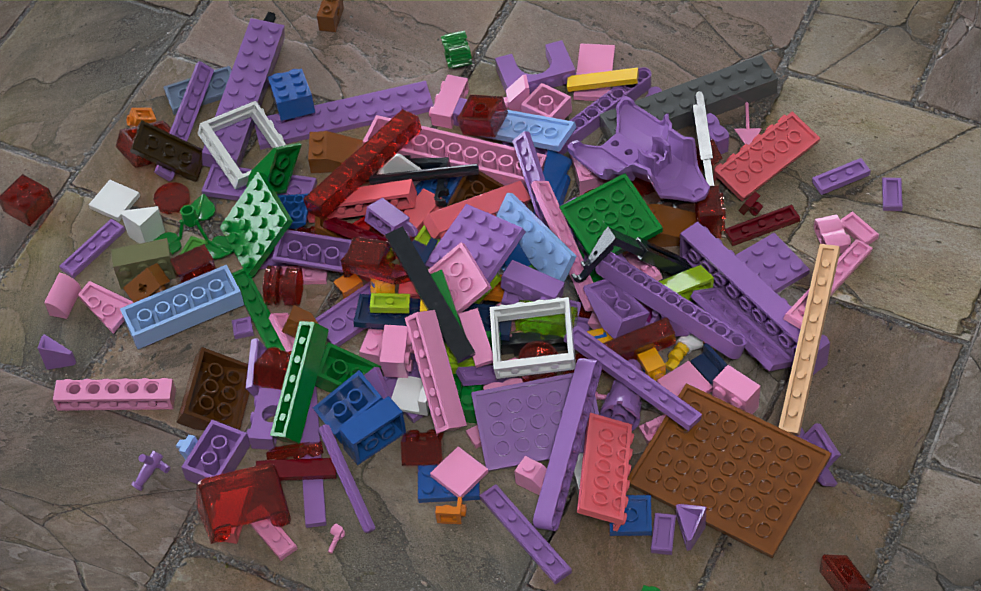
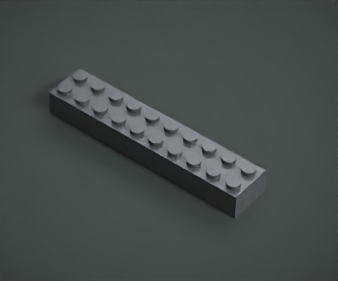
(721, 92)

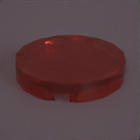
(171, 197)

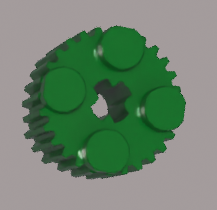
(456, 49)

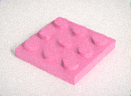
(463, 277)

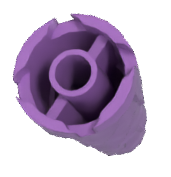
(623, 403)

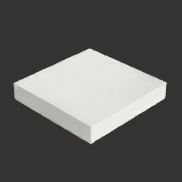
(114, 199)

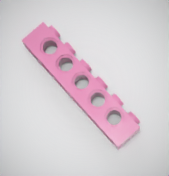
(114, 394)

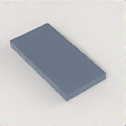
(214, 92)

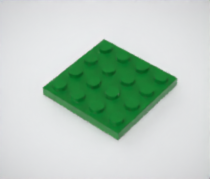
(613, 206)
(256, 224)

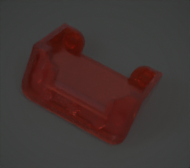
(241, 499)

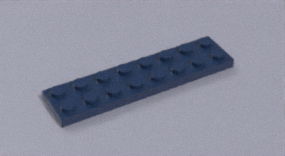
(365, 319)

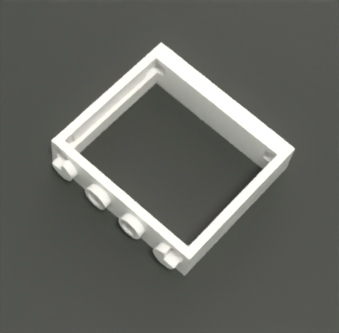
(218, 151)
(532, 365)

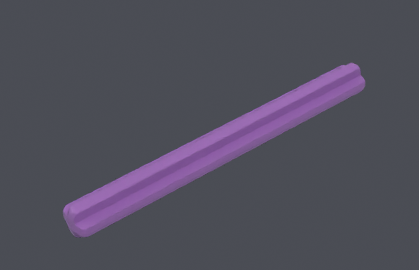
(346, 478)

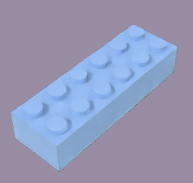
(182, 306)

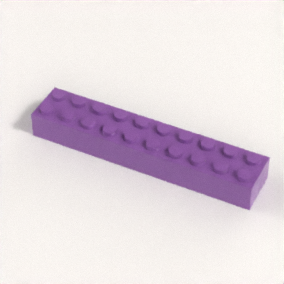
(247, 84)
(745, 289)

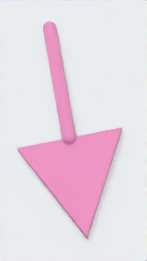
(747, 134)

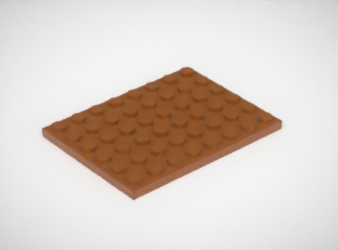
(735, 466)

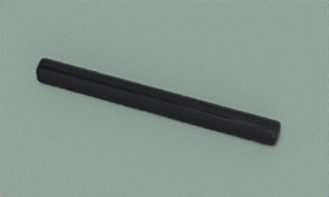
(426, 174)

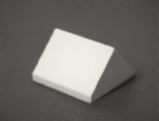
(143, 224)

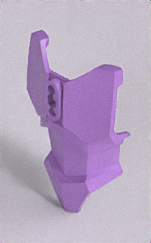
(652, 154)

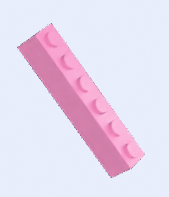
(435, 371)

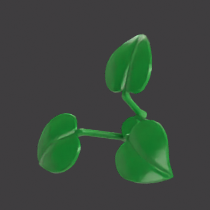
(202, 210)

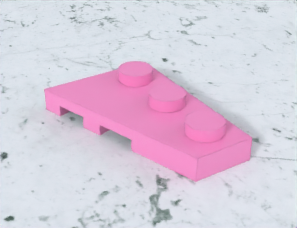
(104, 304)

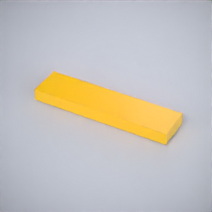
(603, 79)

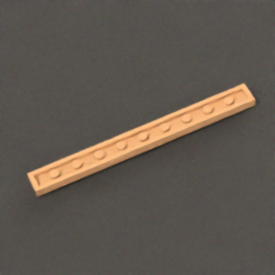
(809, 339)

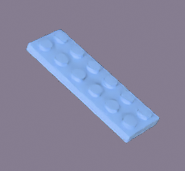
(545, 131)
(539, 243)

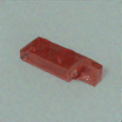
(296, 450)

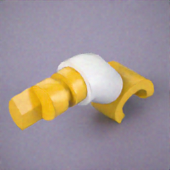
(683, 346)

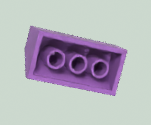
(311, 250)

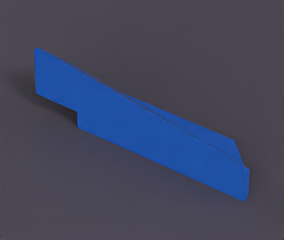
(555, 172)

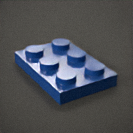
(432, 491)

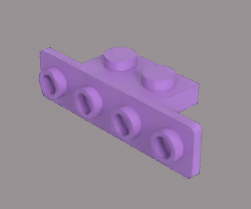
(819, 437)

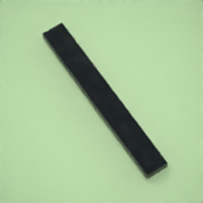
(430, 294)

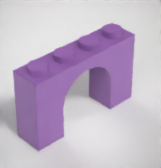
(556, 75)

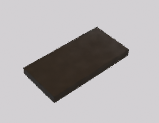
(167, 151)

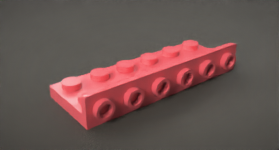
(766, 156)
(605, 470)

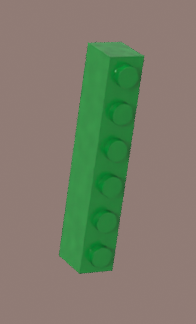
(299, 382)

